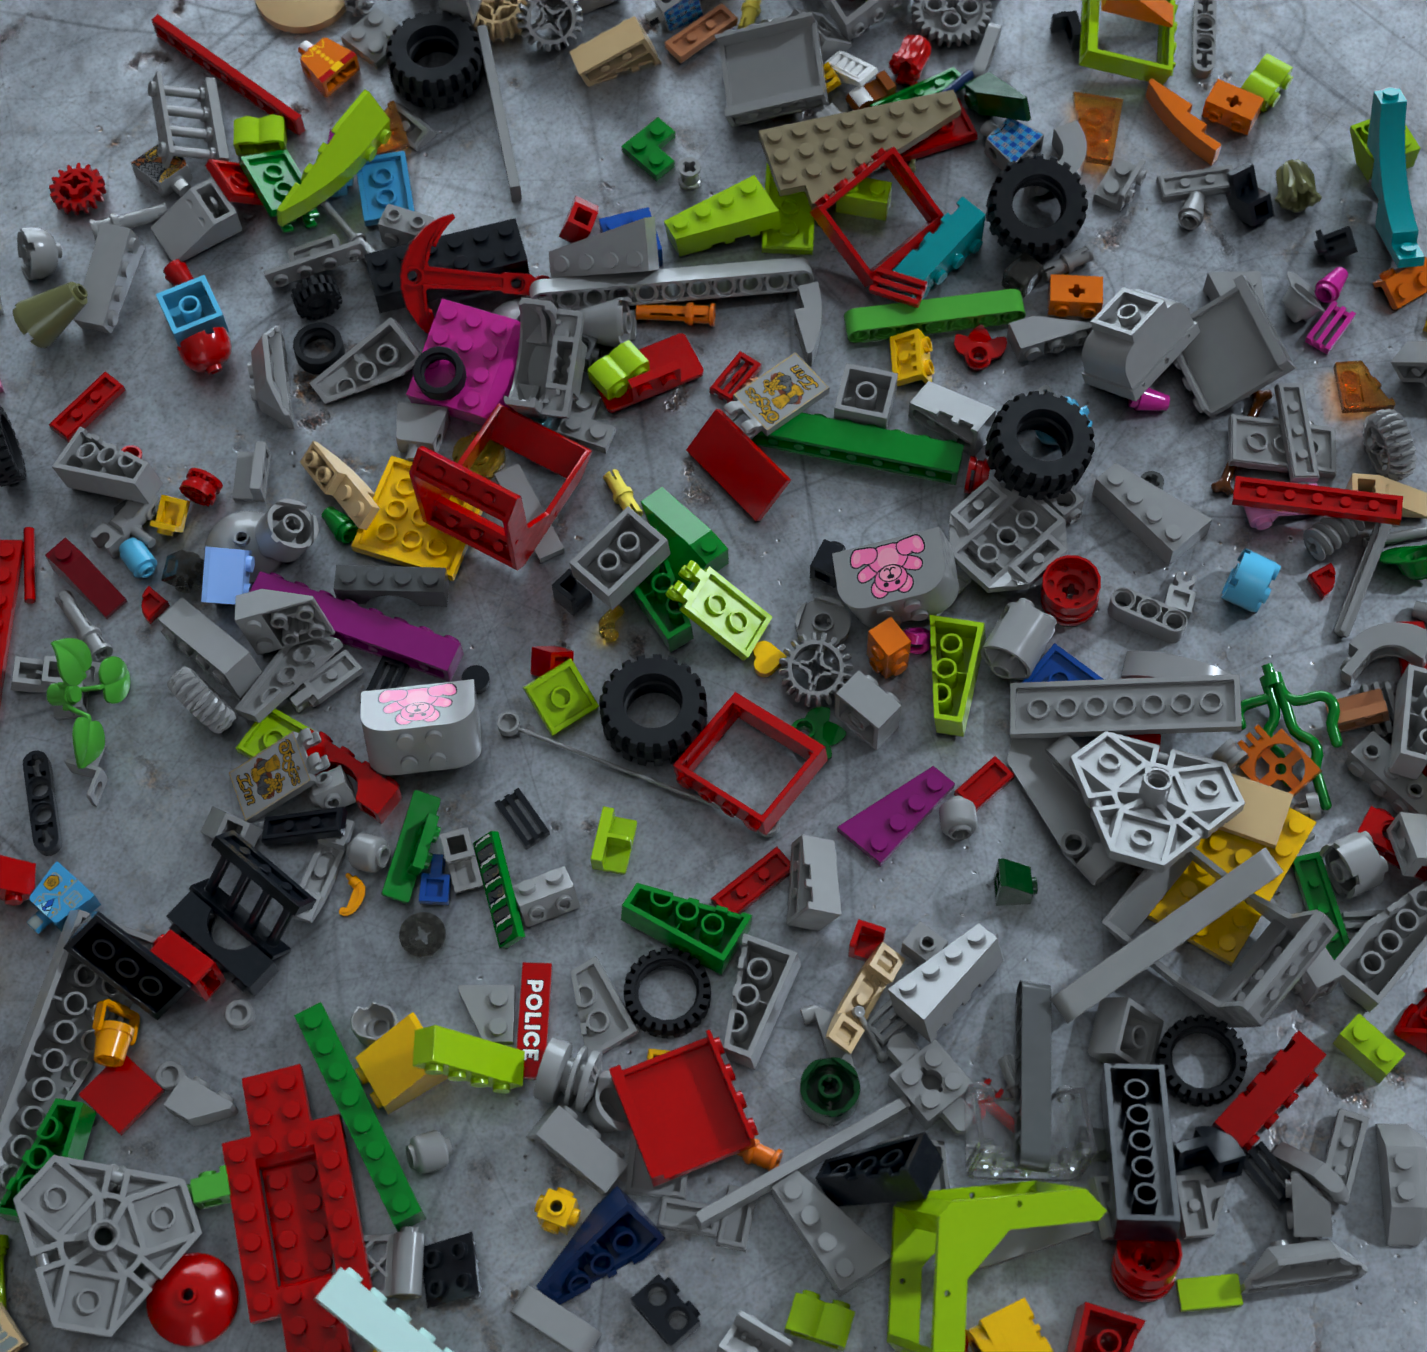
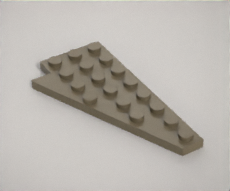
(827, 149)

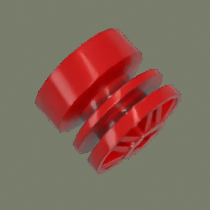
(1070, 576)
(1136, 1281)

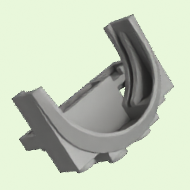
(547, 360)

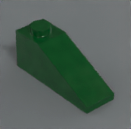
(996, 98)

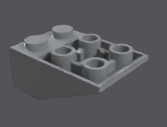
(196, 222)
(279, 619)

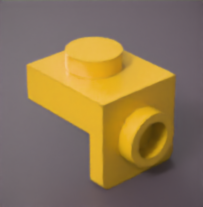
(171, 515)

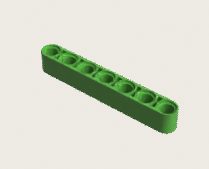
(934, 315)

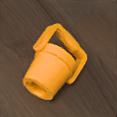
(113, 1036)

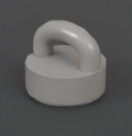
(1310, 806)

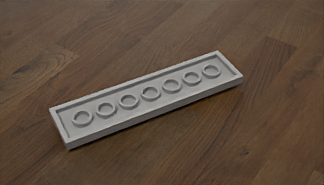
(1125, 706)

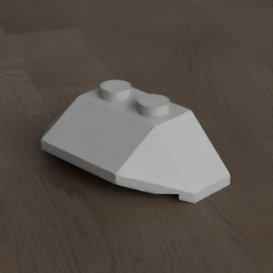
(271, 377)
(1403, 1183)
(1301, 1265)

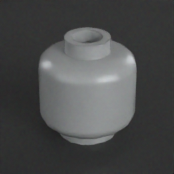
(958, 818)
(368, 852)
(428, 1152)

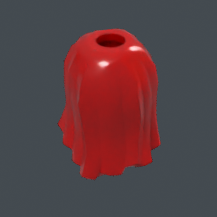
(910, 59)

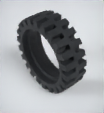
(11, 460)
(667, 958)
(1226, 1037)

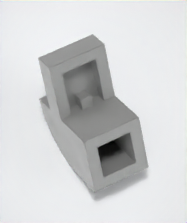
(461, 860)

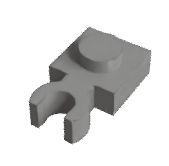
(1181, 594)

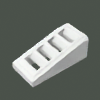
(848, 69)

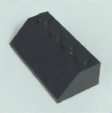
(127, 965)

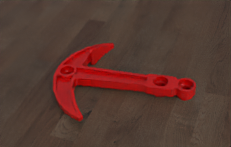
(428, 277)

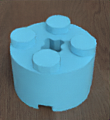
(1250, 581)

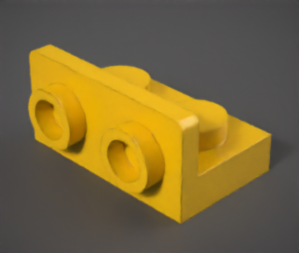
(911, 357)

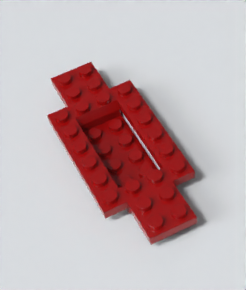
(308, 1207)

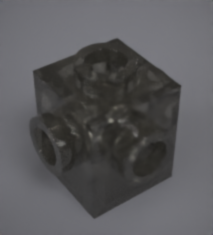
(184, 571)

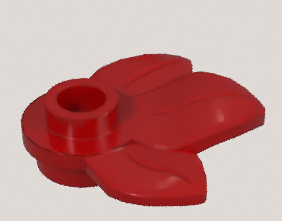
(979, 345)

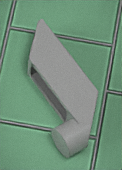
(823, 1018)
(1313, 1169)

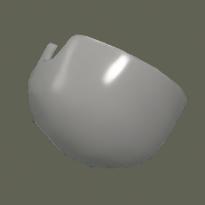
(372, 1022)

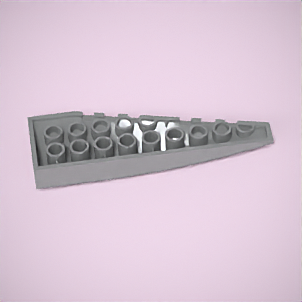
(54, 1047)

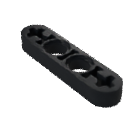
(43, 802)

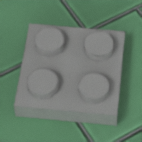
(370, 37)

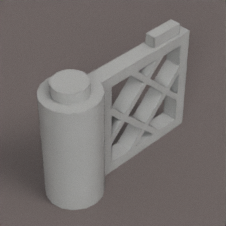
(402, 1261)

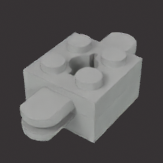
(929, 1082)

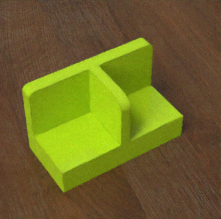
(613, 842)

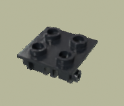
(451, 1271)

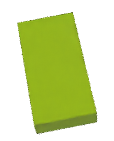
(1209, 1292)

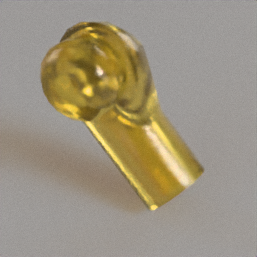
(607, 624)

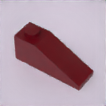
(85, 578)

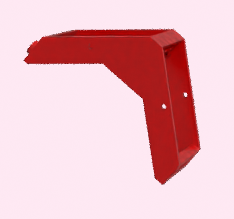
(438, 478)

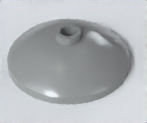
(238, 525)

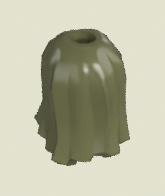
(1296, 186)

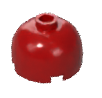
(206, 351)

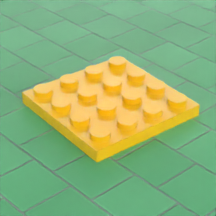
(398, 528)

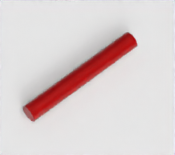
(29, 565)

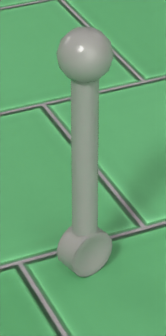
(859, 1012)

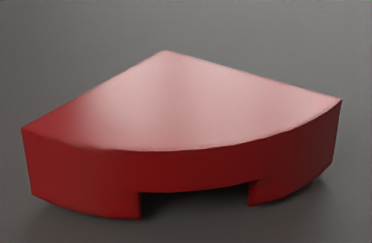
(1323, 580)
(153, 605)

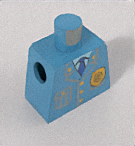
(57, 896)

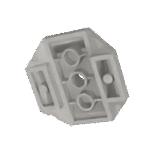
(999, 514)

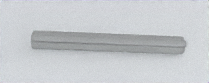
(1362, 579)

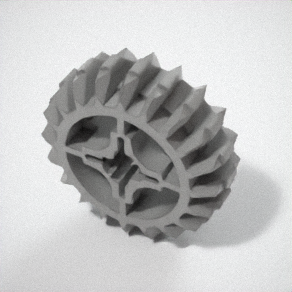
(561, 35)
(1389, 444)
(803, 666)
(201, 700)

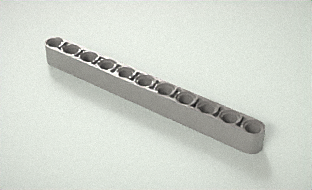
(683, 278)

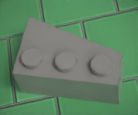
(953, 416)
(813, 883)
(579, 1148)

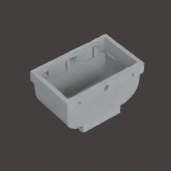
(1135, 342)

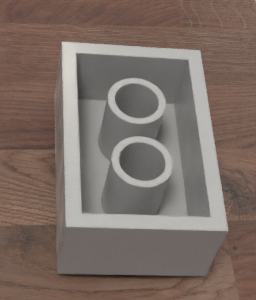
(620, 558)

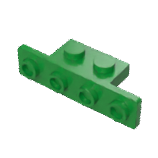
(413, 846)

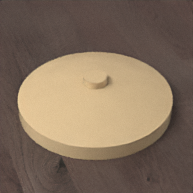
(301, 15)

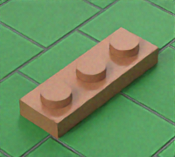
(701, 33)

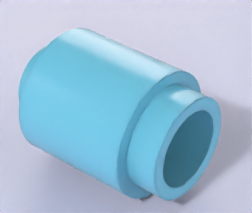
(137, 558)

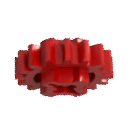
(77, 189)

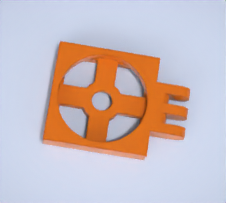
(1262, 748)

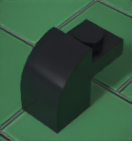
(1245, 198)
(1214, 1150)

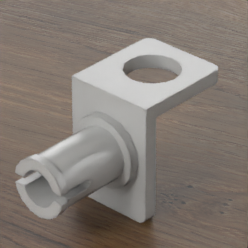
(92, 771)

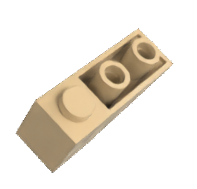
(1413, 499)

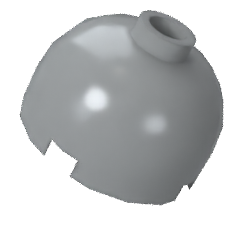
(38, 252)

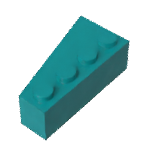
(946, 248)

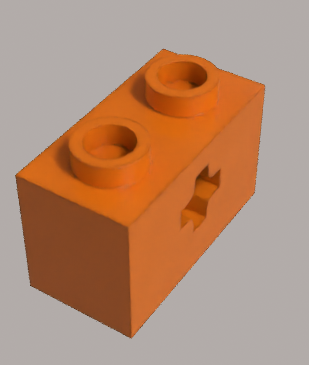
(1232, 107)
(1075, 295)

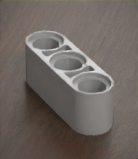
(1155, 626)
(554, 1322)

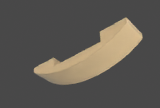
(863, 991)

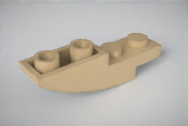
(342, 483)

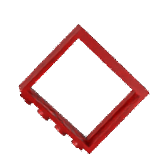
(913, 189)
(772, 726)

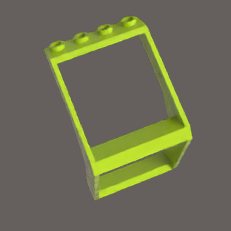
(962, 1236)

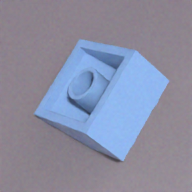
(226, 574)

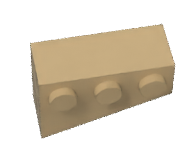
(614, 52)

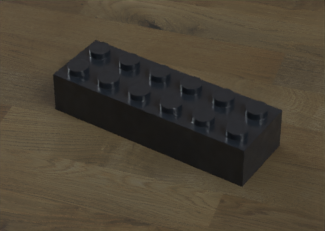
(481, 249)
(1139, 1153)

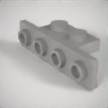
(315, 258)

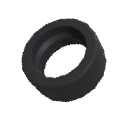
(313, 332)
(435, 354)

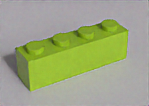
(468, 1059)

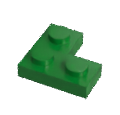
(646, 149)

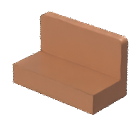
(1362, 710)

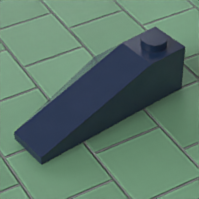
(605, 1242)

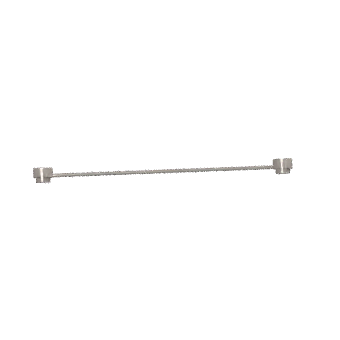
(509, 725)

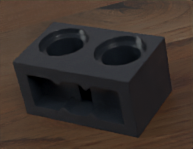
(660, 1316)

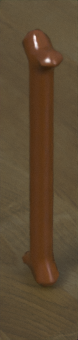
(1223, 483)

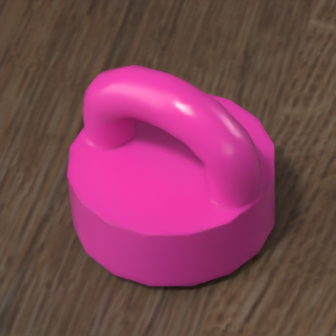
(918, 636)

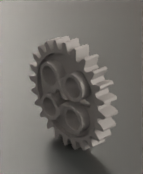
(952, 19)

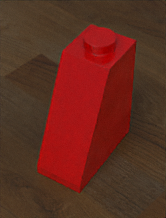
(189, 963)

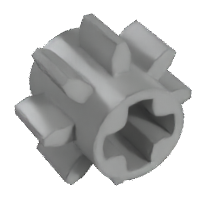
(359, 7)

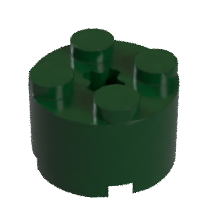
(825, 1074)

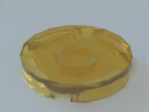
(488, 462)

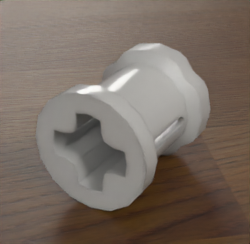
(689, 173)

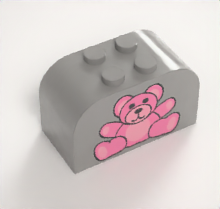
(898, 578)
(421, 727)

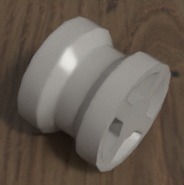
(1230, 754)

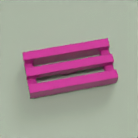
(1340, 312)

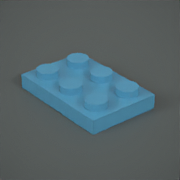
(384, 183)

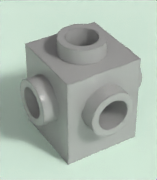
(332, 789)

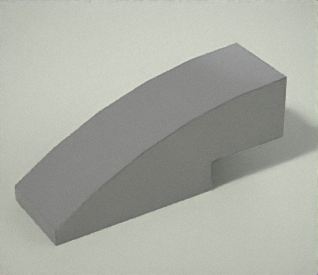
(809, 320)
(37, 674)

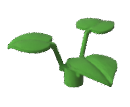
(72, 662)

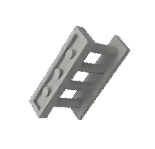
(209, 114)

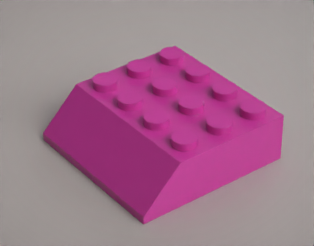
(488, 351)

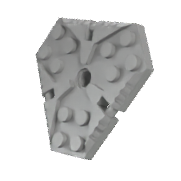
(1152, 802)
(92, 1283)

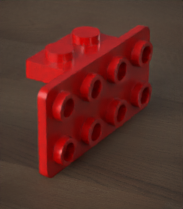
(670, 364)

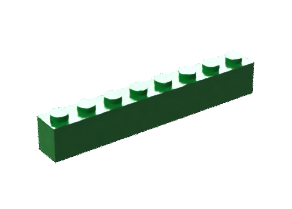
(867, 447)
(359, 1117)

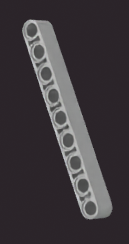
(1166, 935)

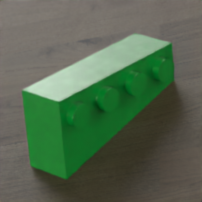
(661, 611)
(61, 1133)

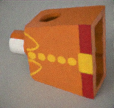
(327, 64)

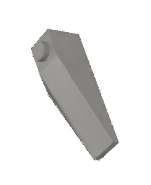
(374, 360)

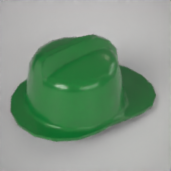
(1409, 559)

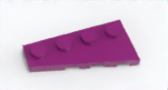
(894, 817)

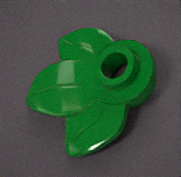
(820, 728)

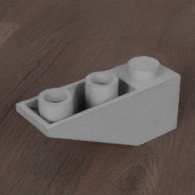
(1045, 335)

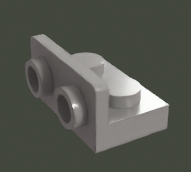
(1119, 183)

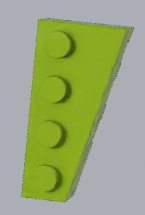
(723, 217)
(954, 670)

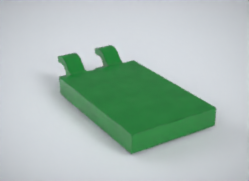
(272, 178)

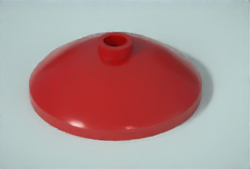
(209, 1310)

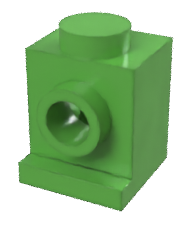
(210, 1189)

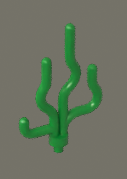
(1278, 697)

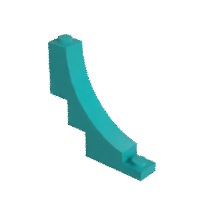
(1389, 178)

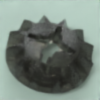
(427, 922)

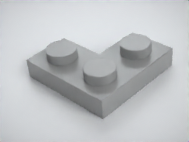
(582, 426)

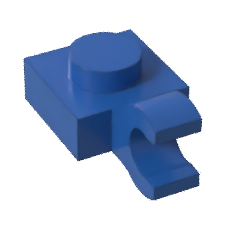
(435, 885)

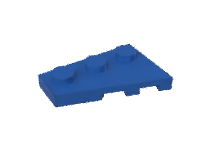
(1060, 666)

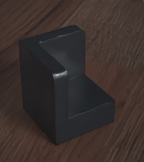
(570, 593)

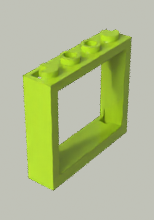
(1121, 64)

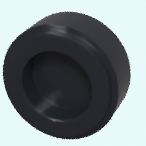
(480, 677)

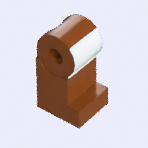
(871, 92)

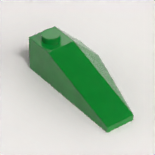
(685, 534)

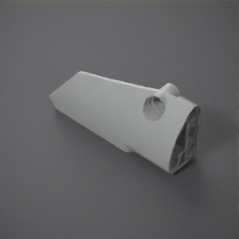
(1051, 786)

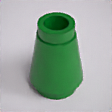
(340, 525)

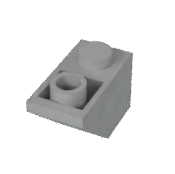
(221, 822)
(198, 1104)
(1311, 1209)

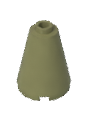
(49, 312)

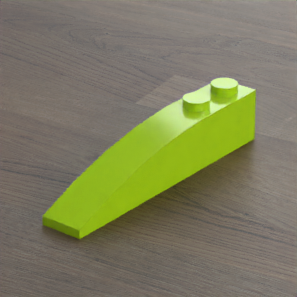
(353, 144)

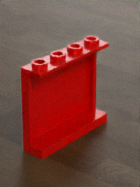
(684, 1109)

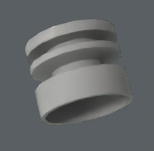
(566, 1074)

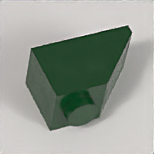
(1013, 883)

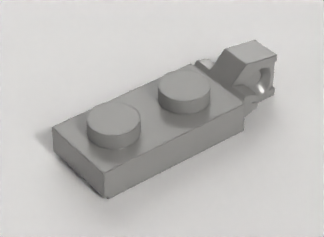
(326, 681)

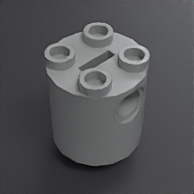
(1018, 640)

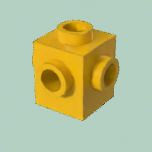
(557, 1221)

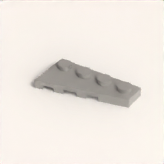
(284, 675)

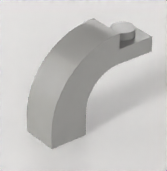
(1071, 148)
(1384, 640)

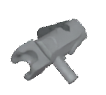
(127, 522)

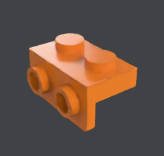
(1403, 284)

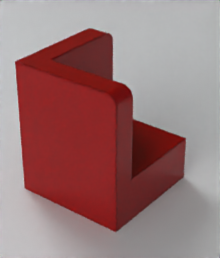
(548, 657)
(865, 940)

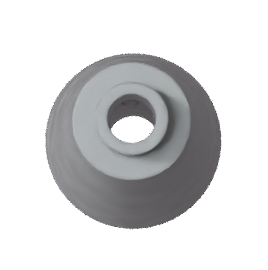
(610, 322)

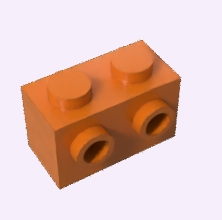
(888, 648)

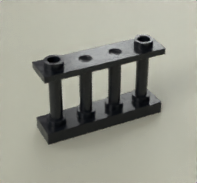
(273, 883)

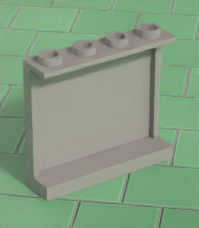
(772, 69)
(1233, 351)

